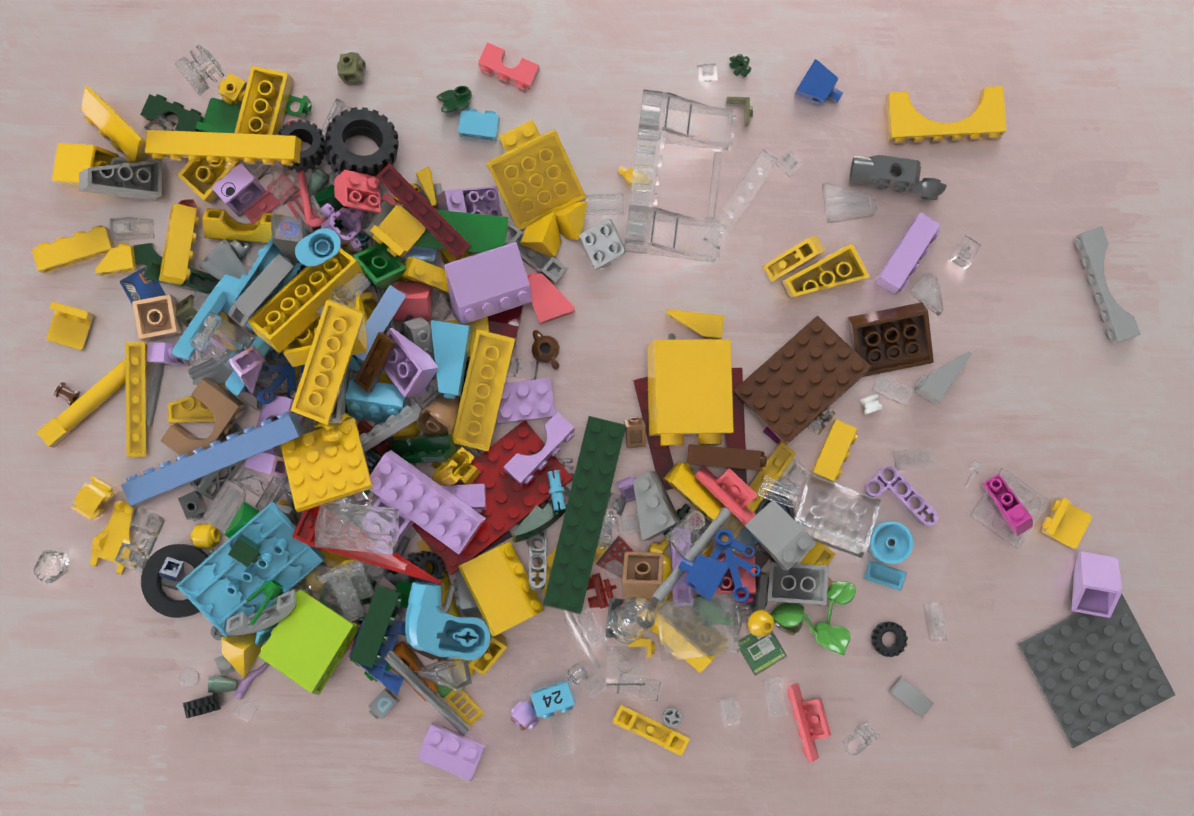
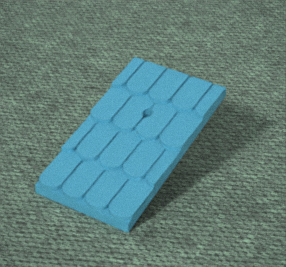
(224, 584)

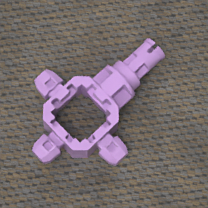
(350, 218)

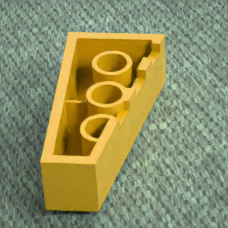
(830, 271)

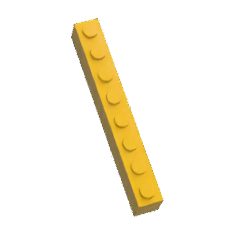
(223, 146)

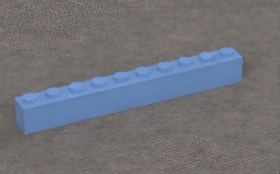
(212, 459)

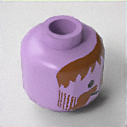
(524, 716)

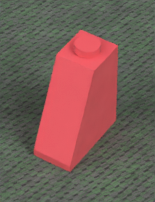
(547, 299)

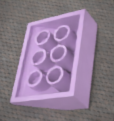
(487, 283)

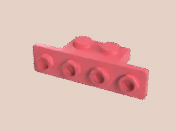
(730, 491)
(811, 721)

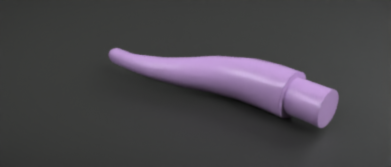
(244, 684)

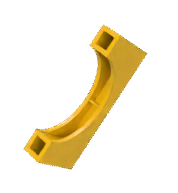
(908, 124)

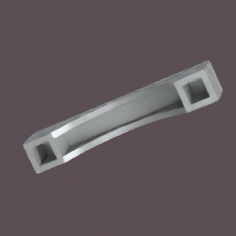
(1119, 322)

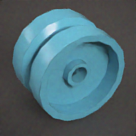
(901, 539)

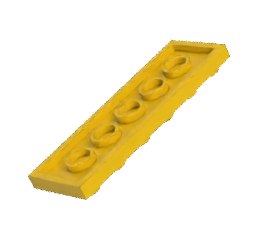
(327, 361)
(483, 390)

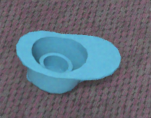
(317, 247)

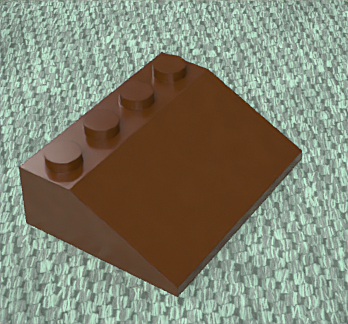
(892, 338)

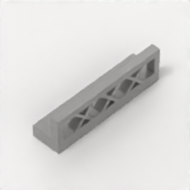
(202, 483)

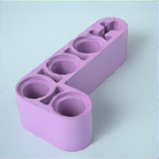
(904, 499)

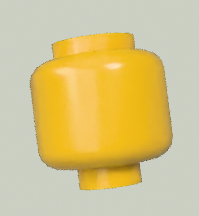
(205, 536)

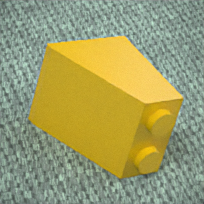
(75, 158)

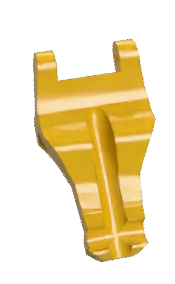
(109, 540)

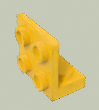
(69, 326)

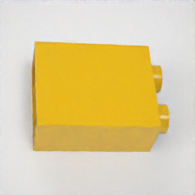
(690, 390)

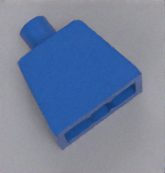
(819, 84)
(703, 574)

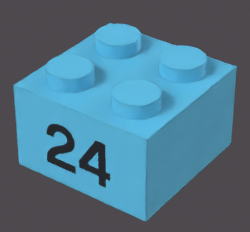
(553, 698)

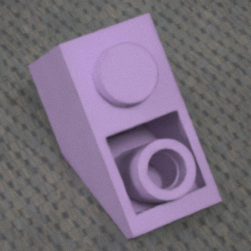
(161, 354)

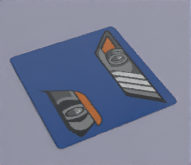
(141, 288)

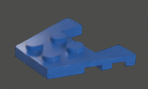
(388, 679)

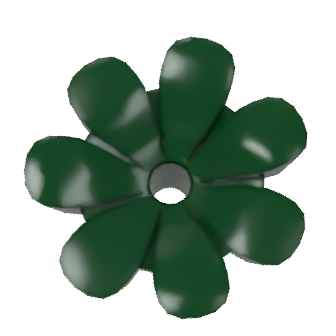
(740, 64)

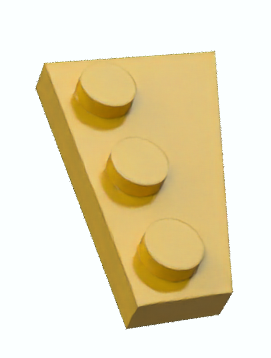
(189, 411)

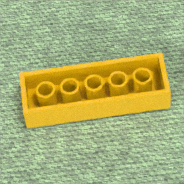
(296, 304)

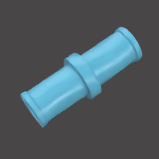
(556, 490)

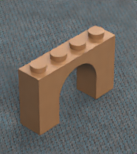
(225, 410)

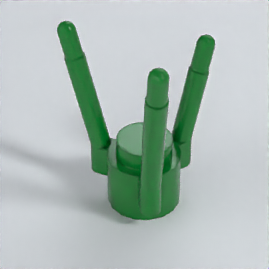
(272, 590)

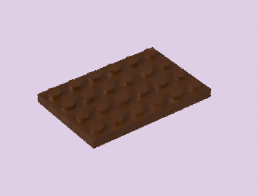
(802, 380)

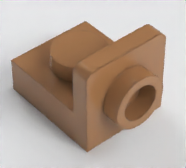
(635, 432)

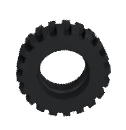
(366, 124)

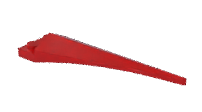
(306, 533)

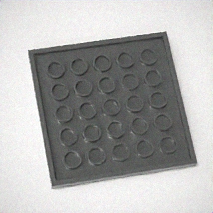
(1095, 671)

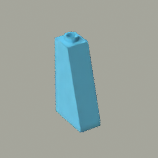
(450, 353)

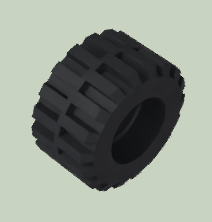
(310, 134)

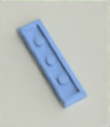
(382, 316)

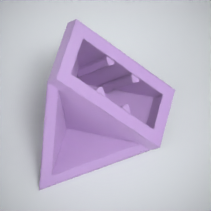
(248, 366)

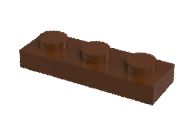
(375, 362)

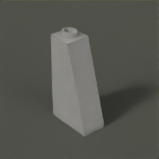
(260, 290)

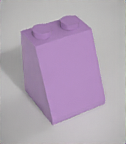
(1096, 584)

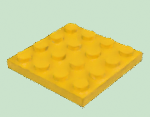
(536, 179)
(326, 469)

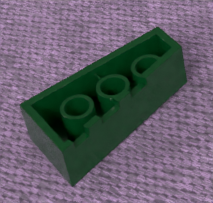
(375, 626)

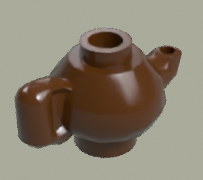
(545, 349)

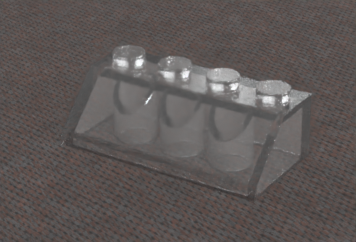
(357, 528)

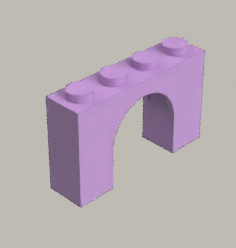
(268, 460)

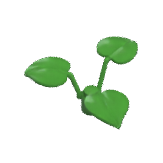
(833, 638)

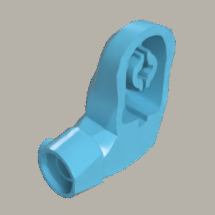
(441, 632)

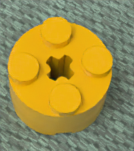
(92, 498)

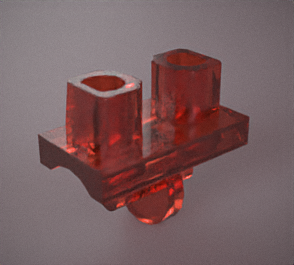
(601, 599)

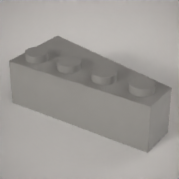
(130, 180)

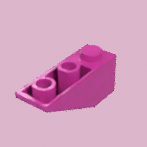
(1008, 505)

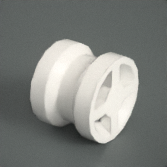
(871, 404)

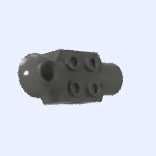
(877, 171)

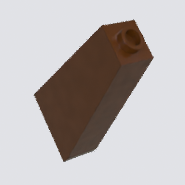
(726, 457)

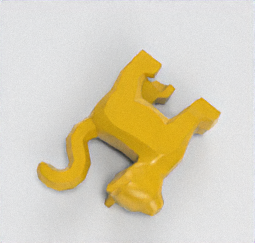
(448, 472)

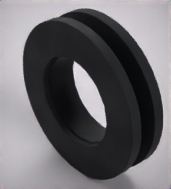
(151, 580)

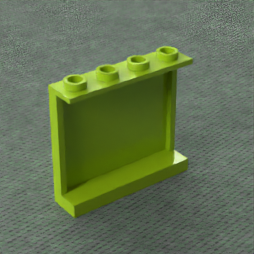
(309, 643)

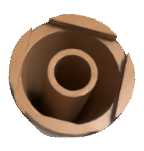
(439, 415)

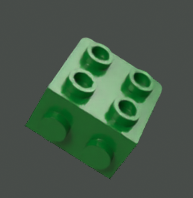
(219, 117)

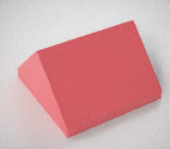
(417, 301)

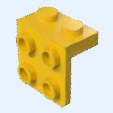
(398, 231)
(1066, 523)

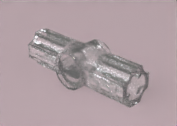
(348, 293)

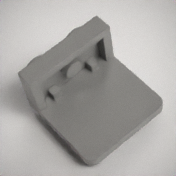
(603, 243)

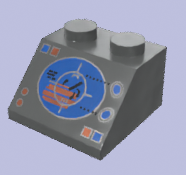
(287, 233)

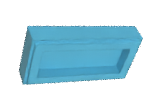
(885, 575)

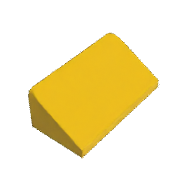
(818, 555)

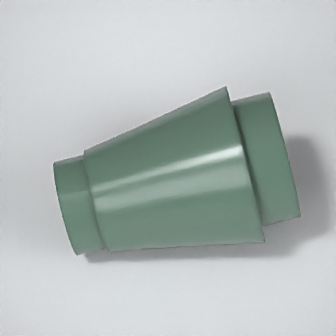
(317, 181)
(221, 684)

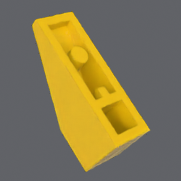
(794, 258)
(702, 324)

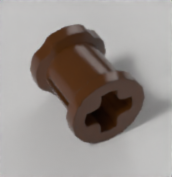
(66, 393)

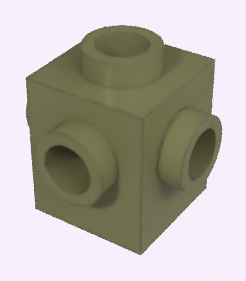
(351, 68)

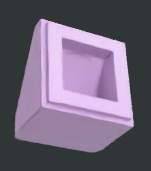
(627, 488)

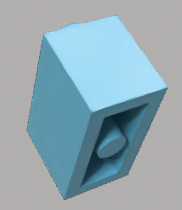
(479, 125)

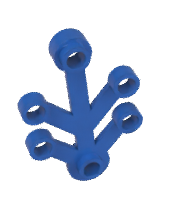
(286, 370)
(734, 561)

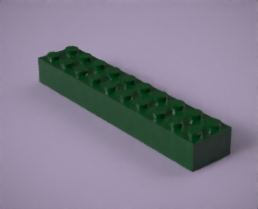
(584, 515)

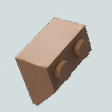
(642, 574)

